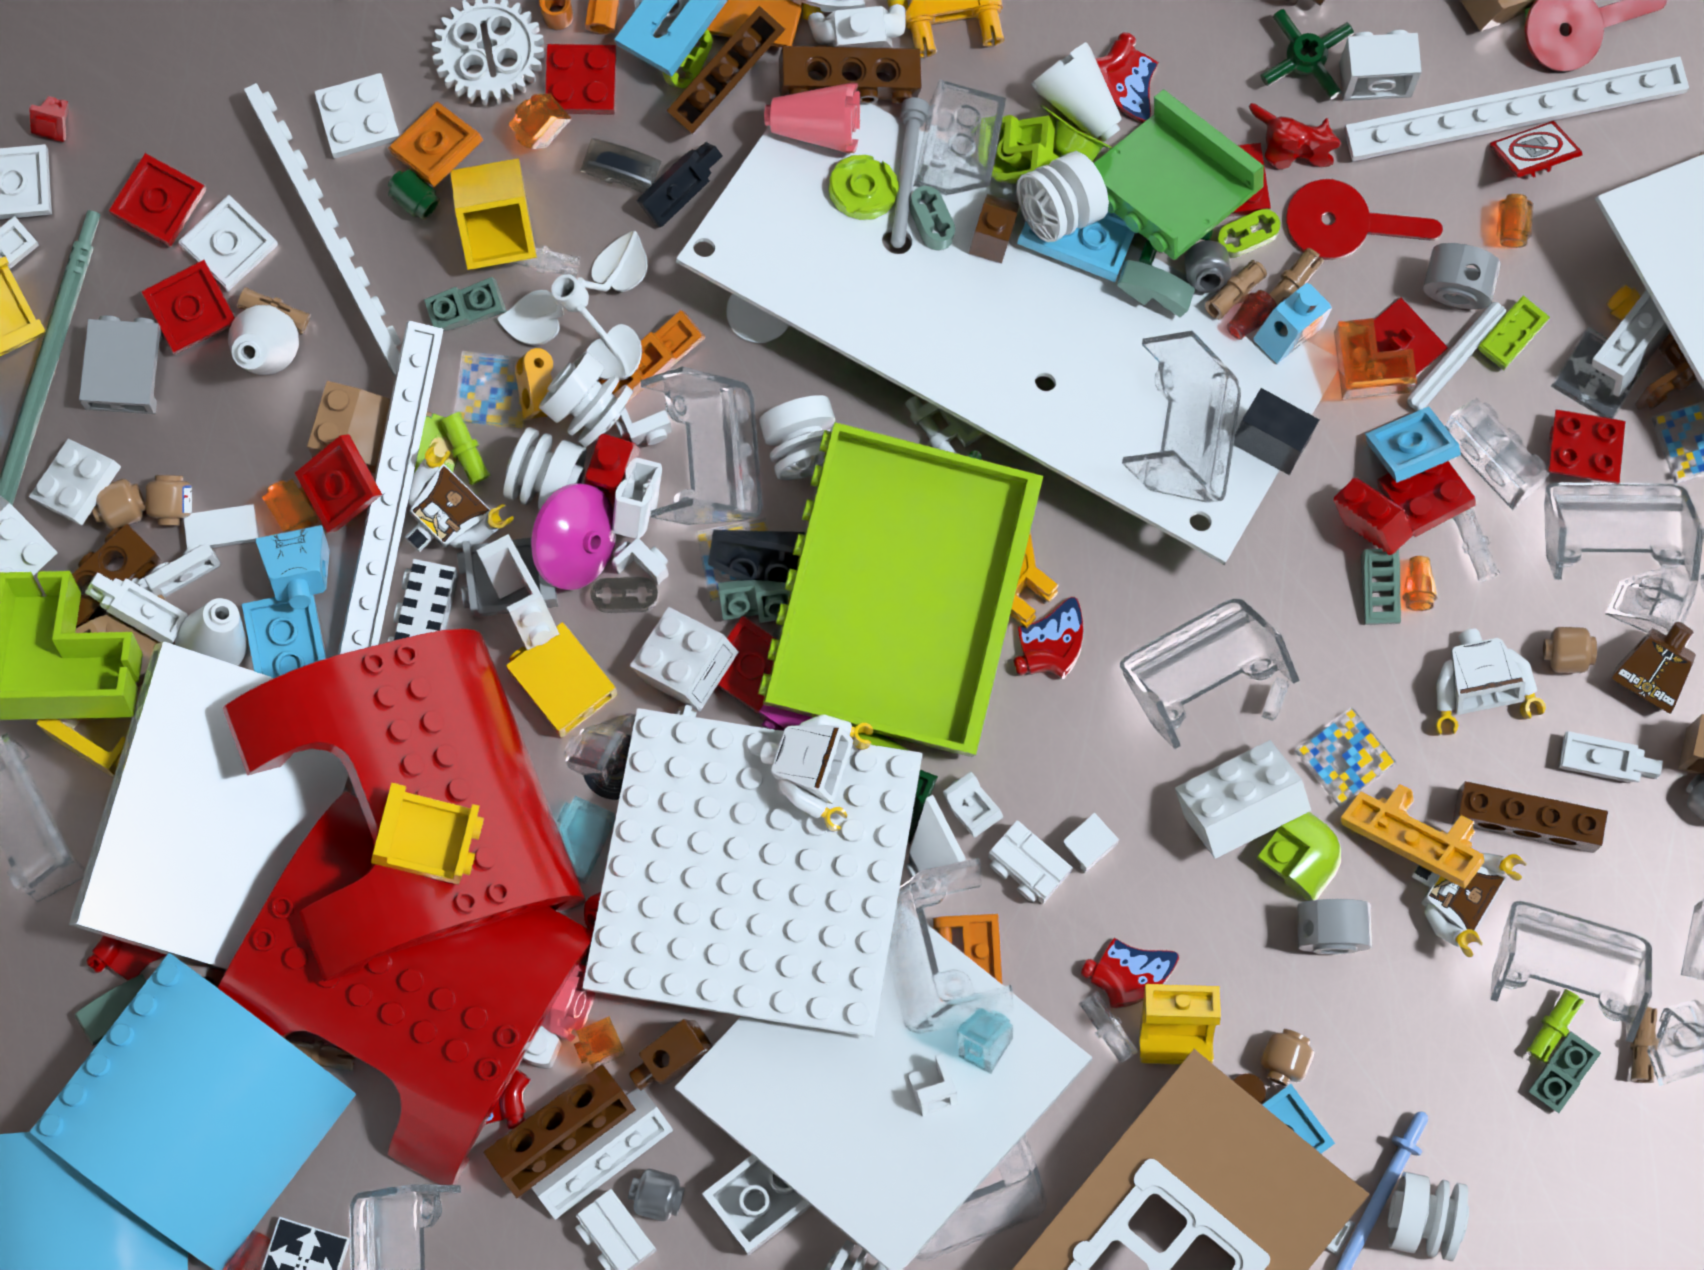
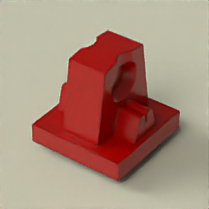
(49, 119)

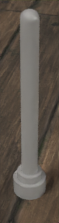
(914, 115)

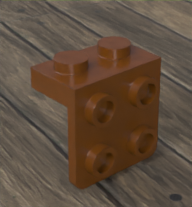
(1680, 377)

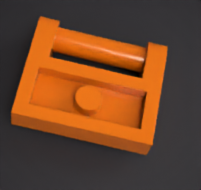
(980, 939)

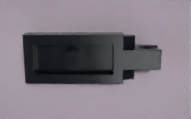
(679, 184)

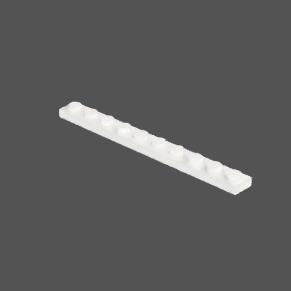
(1516, 108)
(325, 223)
(394, 479)

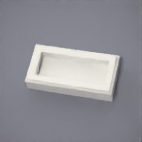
(222, 527)

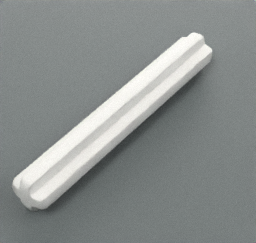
(1456, 357)

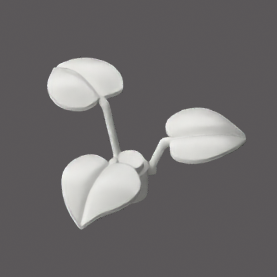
(535, 315)

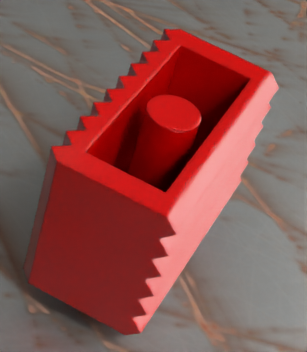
(1373, 516)

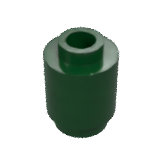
(413, 194)

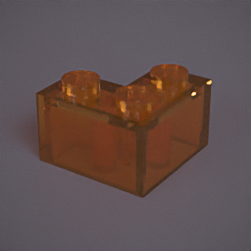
(1366, 371)

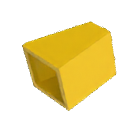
(492, 214)

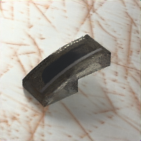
(620, 164)

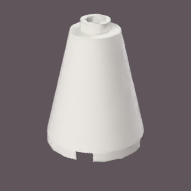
(1081, 93)
(263, 340)
(214, 632)

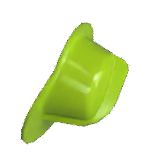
(1069, 140)

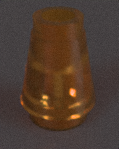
(1419, 585)

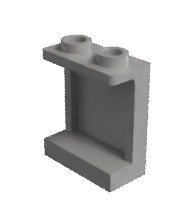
(120, 365)
(480, 594)

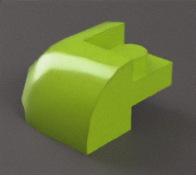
(1023, 147)
(1304, 855)

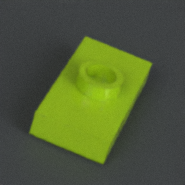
(1513, 332)

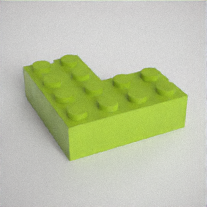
(52, 669)

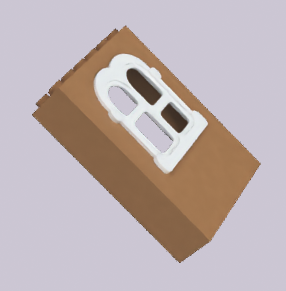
(1219, 1165)

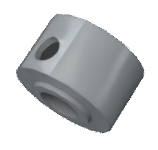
(1449, 274)
(1334, 926)

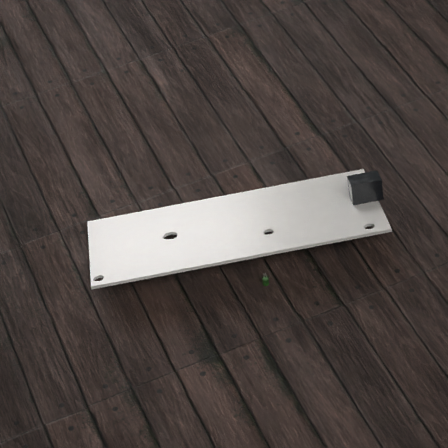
(984, 330)

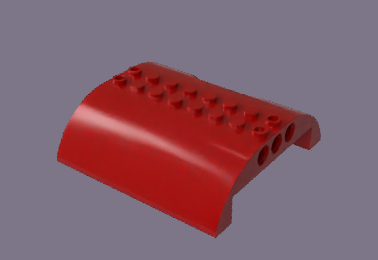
(442, 726)
(431, 1017)

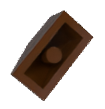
(994, 228)

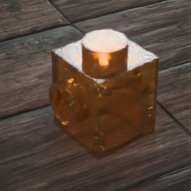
(538, 121)
(289, 506)
(599, 1043)

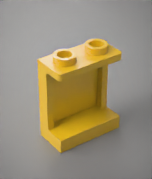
(16, 319)
(562, 680)
(62, 732)
(426, 836)
(1178, 1021)

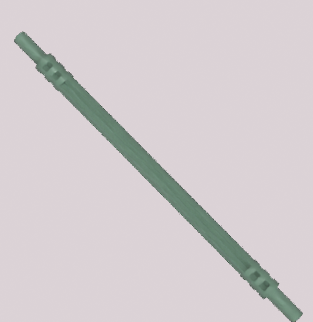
(48, 358)

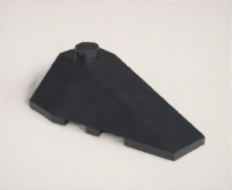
(754, 554)

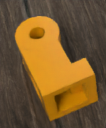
(533, 379)

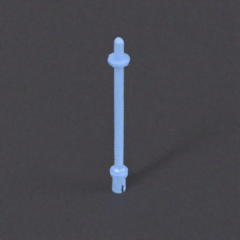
(1406, 1147)

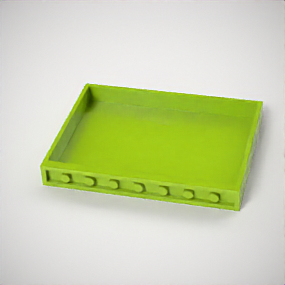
(901, 589)

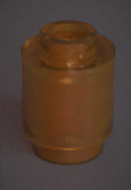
(1515, 221)

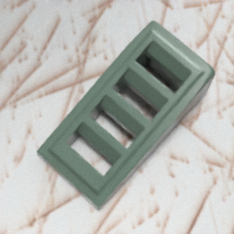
(1378, 556)

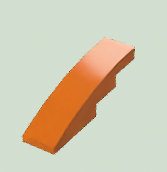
(663, 350)

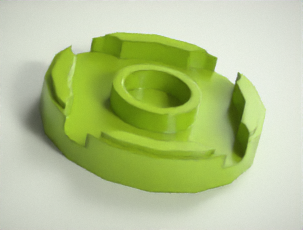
(863, 187)

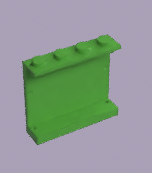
(1177, 177)

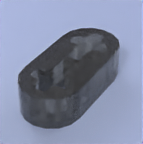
(624, 586)

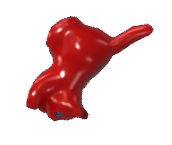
(1292, 139)

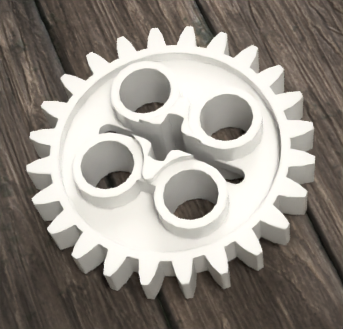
(457, 56)

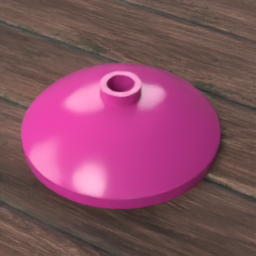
(573, 536)

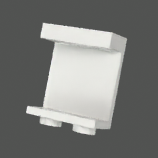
(510, 574)

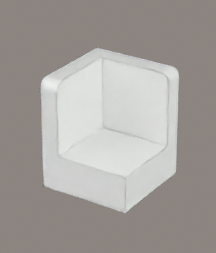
(1090, 842)
(934, 1087)

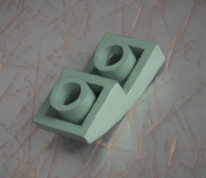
(1150, 282)
(465, 306)
(752, 598)
(102, 1012)
(1564, 1071)

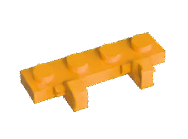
(1391, 826)

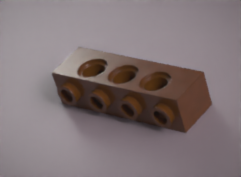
(899, 63)
(725, 69)
(138, 563)
(1531, 817)
(559, 1131)

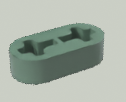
(938, 214)

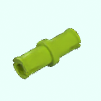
(465, 448)
(1555, 1025)

